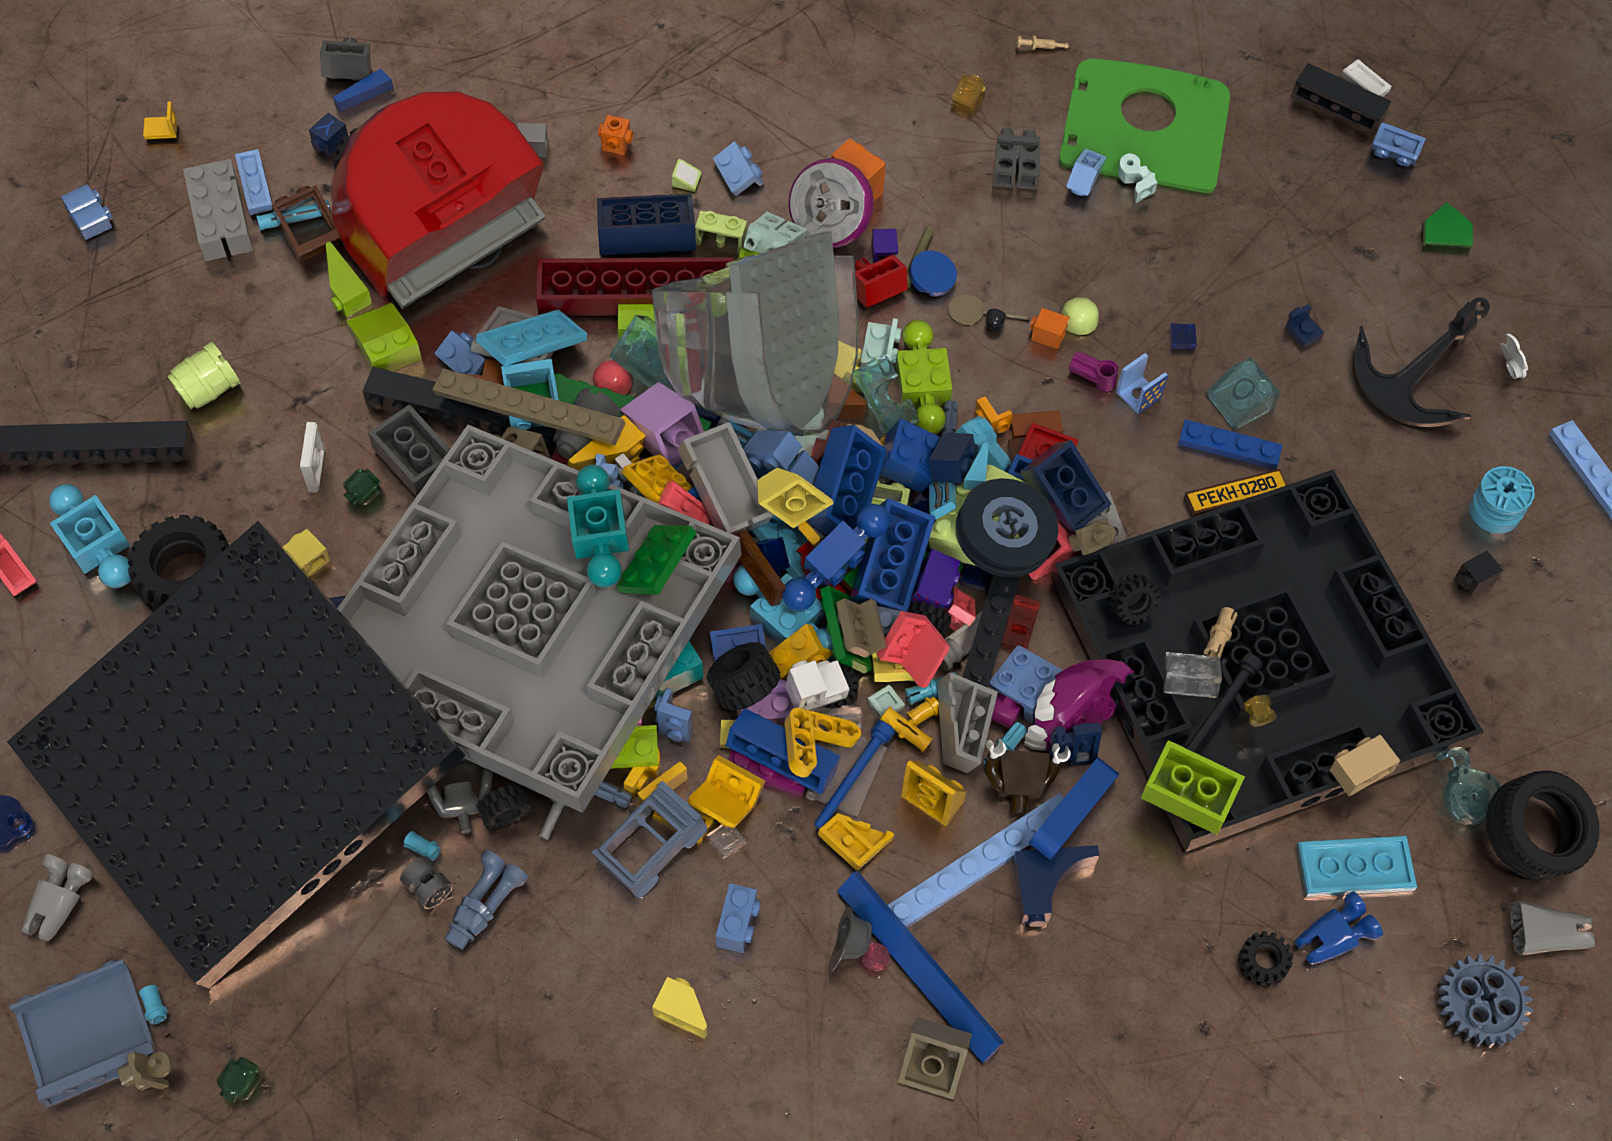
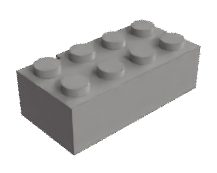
(217, 209)
(724, 479)

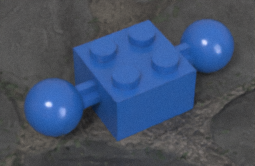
(834, 556)

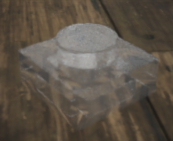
(726, 840)

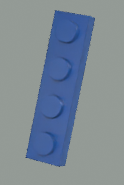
(1230, 444)

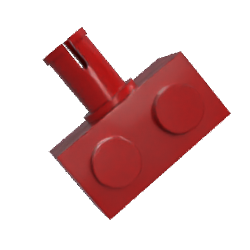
(879, 280)

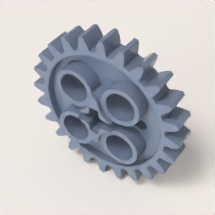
(1507, 994)

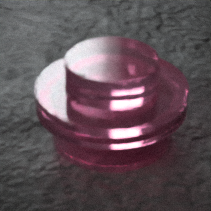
(876, 957)

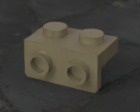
(861, 627)

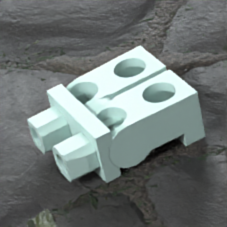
(767, 235)

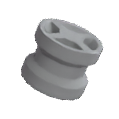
(954, 655)

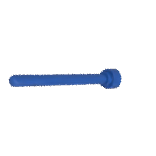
(881, 733)

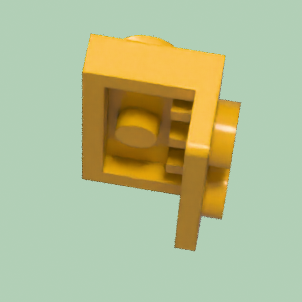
(798, 647)

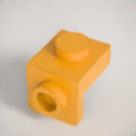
(999, 422)

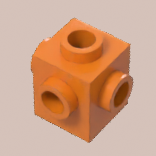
(615, 134)

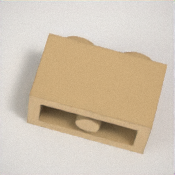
(1364, 764)

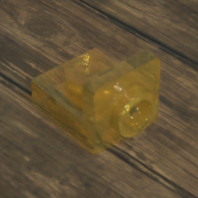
(968, 91)

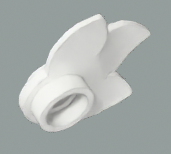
(1516, 360)

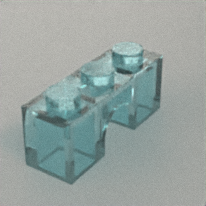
(874, 381)

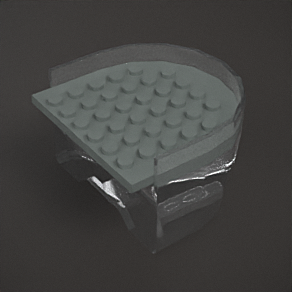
(765, 337)

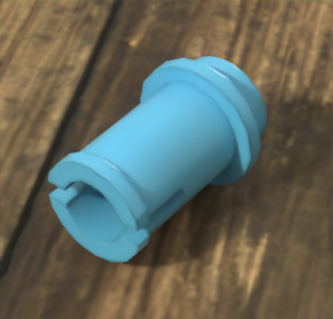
(421, 845)
(153, 1005)

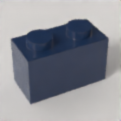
(953, 457)

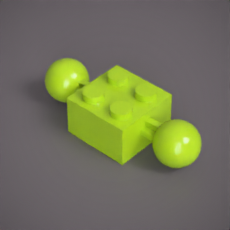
(924, 375)

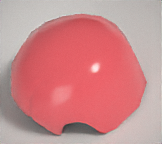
(612, 376)

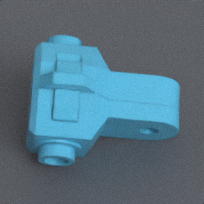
(983, 433)

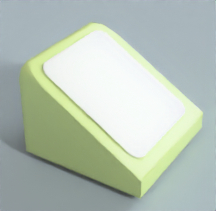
(685, 176)

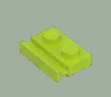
(640, 749)

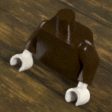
(1022, 773)

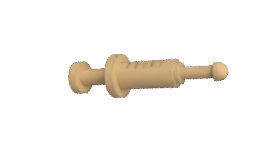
(1039, 43)

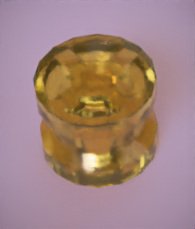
(1259, 710)

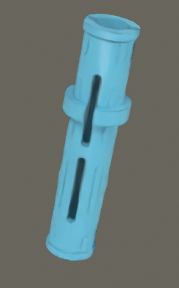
(265, 220)

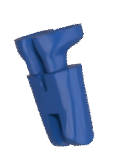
(1336, 934)

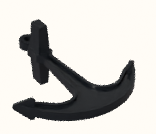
(1393, 392)

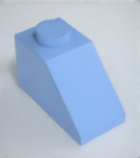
(1085, 172)

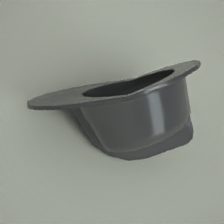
(852, 938)

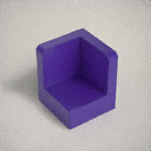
(884, 243)

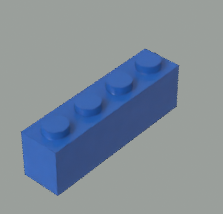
(767, 745)

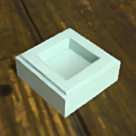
(883, 699)

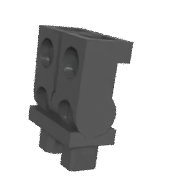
(1019, 151)

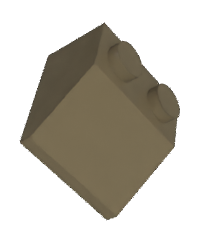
(934, 1058)

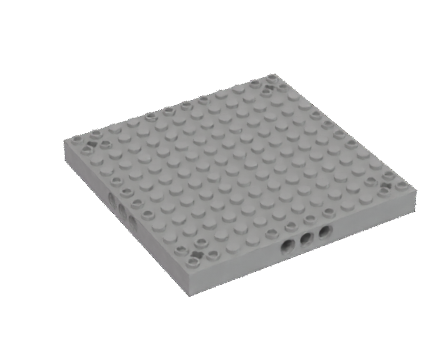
(507, 632)

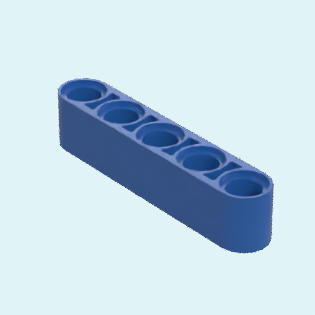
(1073, 808)

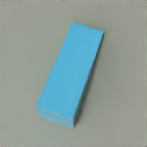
(978, 470)

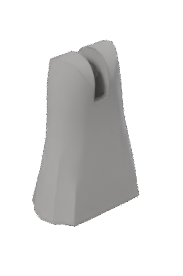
(1548, 929)

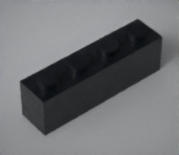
(1341, 98)

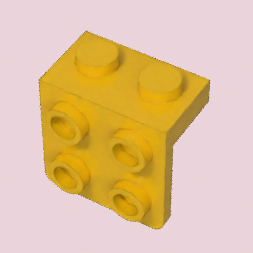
(727, 793)

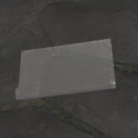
(856, 796)

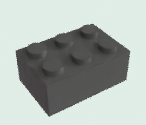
(409, 447)

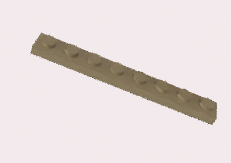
(529, 406)

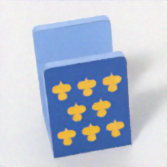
(1132, 378)

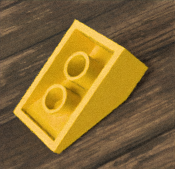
(629, 443)
(932, 792)

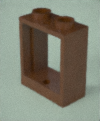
(315, 245)

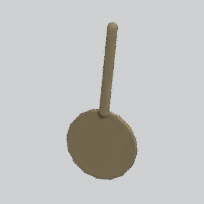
(969, 310)

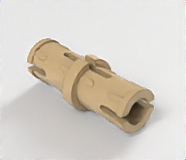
(1220, 632)

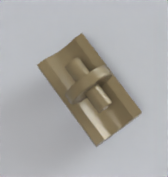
(1093, 537)
(146, 1070)

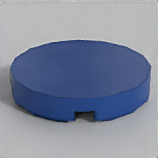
(932, 273)

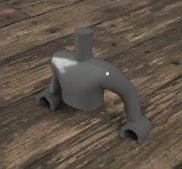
(460, 800)

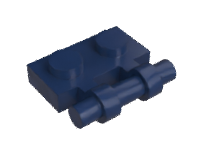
(1082, 742)

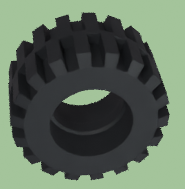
(743, 676)

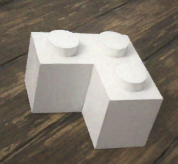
(816, 684)

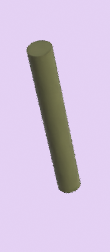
(922, 245)

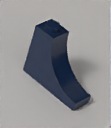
(1039, 877)

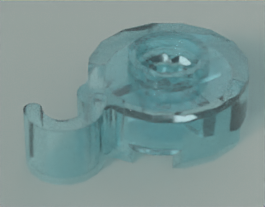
(1462, 784)

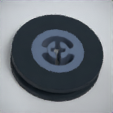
(991, 542)

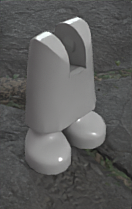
(52, 900)

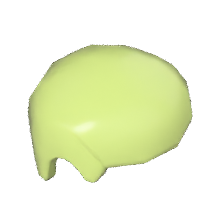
(1082, 315)

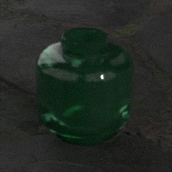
(361, 487)
(238, 1079)

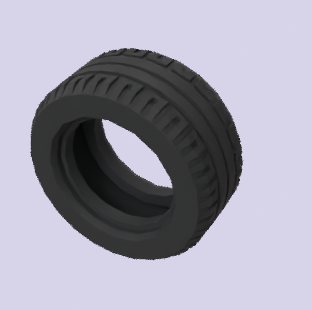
(1576, 817)

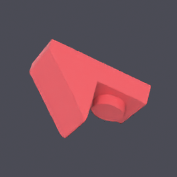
(961, 609)

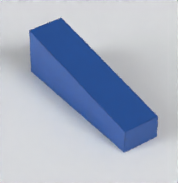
(364, 90)

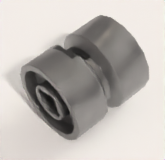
(426, 882)

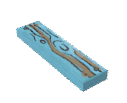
(942, 498)

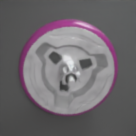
(846, 185)

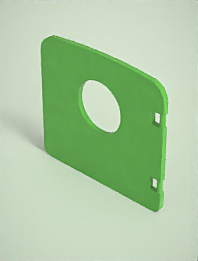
(1180, 155)

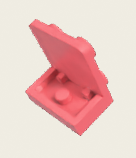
(916, 646)

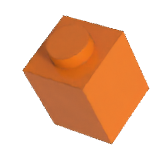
(1049, 328)

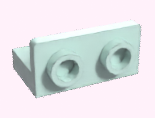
(881, 341)

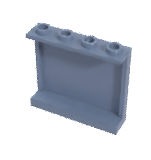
(83, 1031)

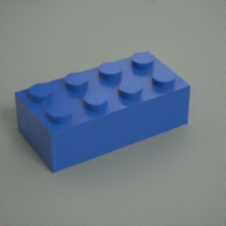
(847, 476)
(894, 558)

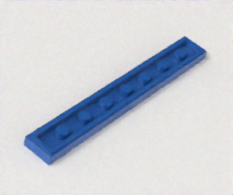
(920, 966)

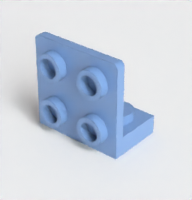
(1023, 679)

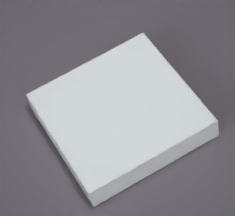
(312, 457)

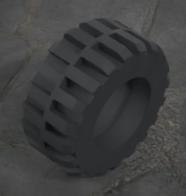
(162, 544)

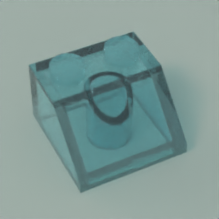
(1243, 393)

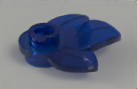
(10, 815)

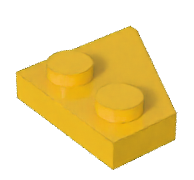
(854, 839)

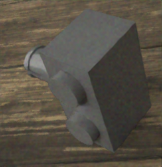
(345, 59)

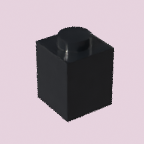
(1479, 573)

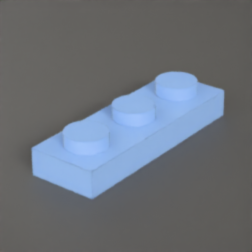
(254, 182)

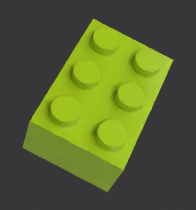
(1192, 787)

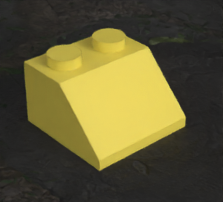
(790, 497)

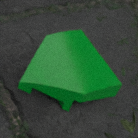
(1448, 229)

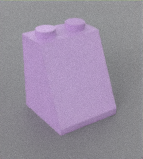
(663, 420)

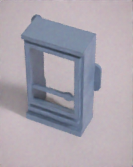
(678, 814)

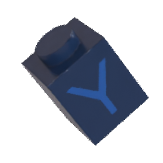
(327, 134)

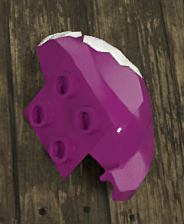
(1074, 698)

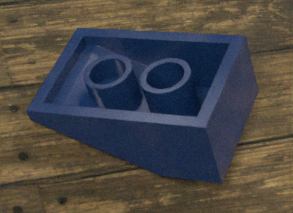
(1067, 485)

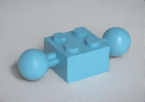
(90, 535)
(780, 621)

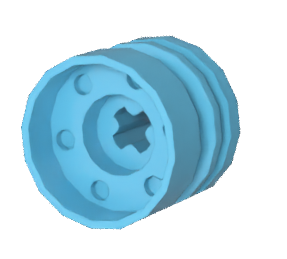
(1501, 499)

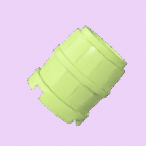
(203, 377)

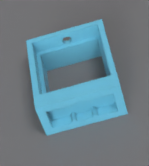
(528, 374)

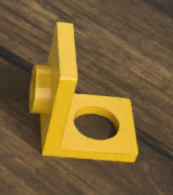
(161, 126)

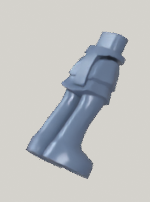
(472, 914)

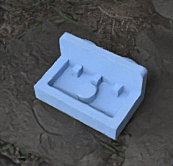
(738, 168)

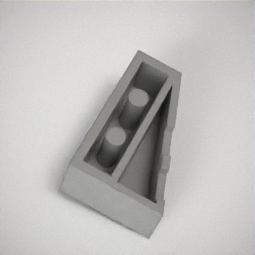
(964, 720)

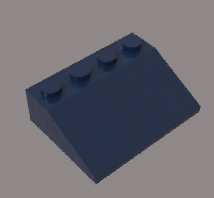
(646, 224)

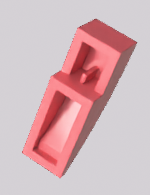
(12, 570)

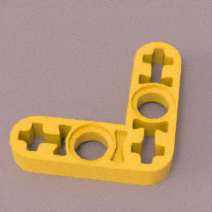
(841, 733)

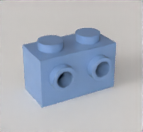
(736, 918)

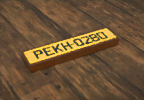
(1230, 492)

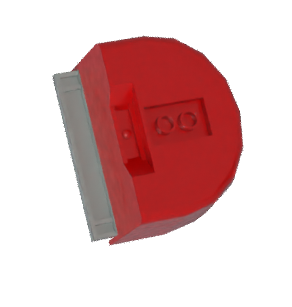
(432, 191)

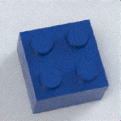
(909, 455)

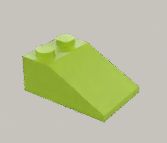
(385, 338)

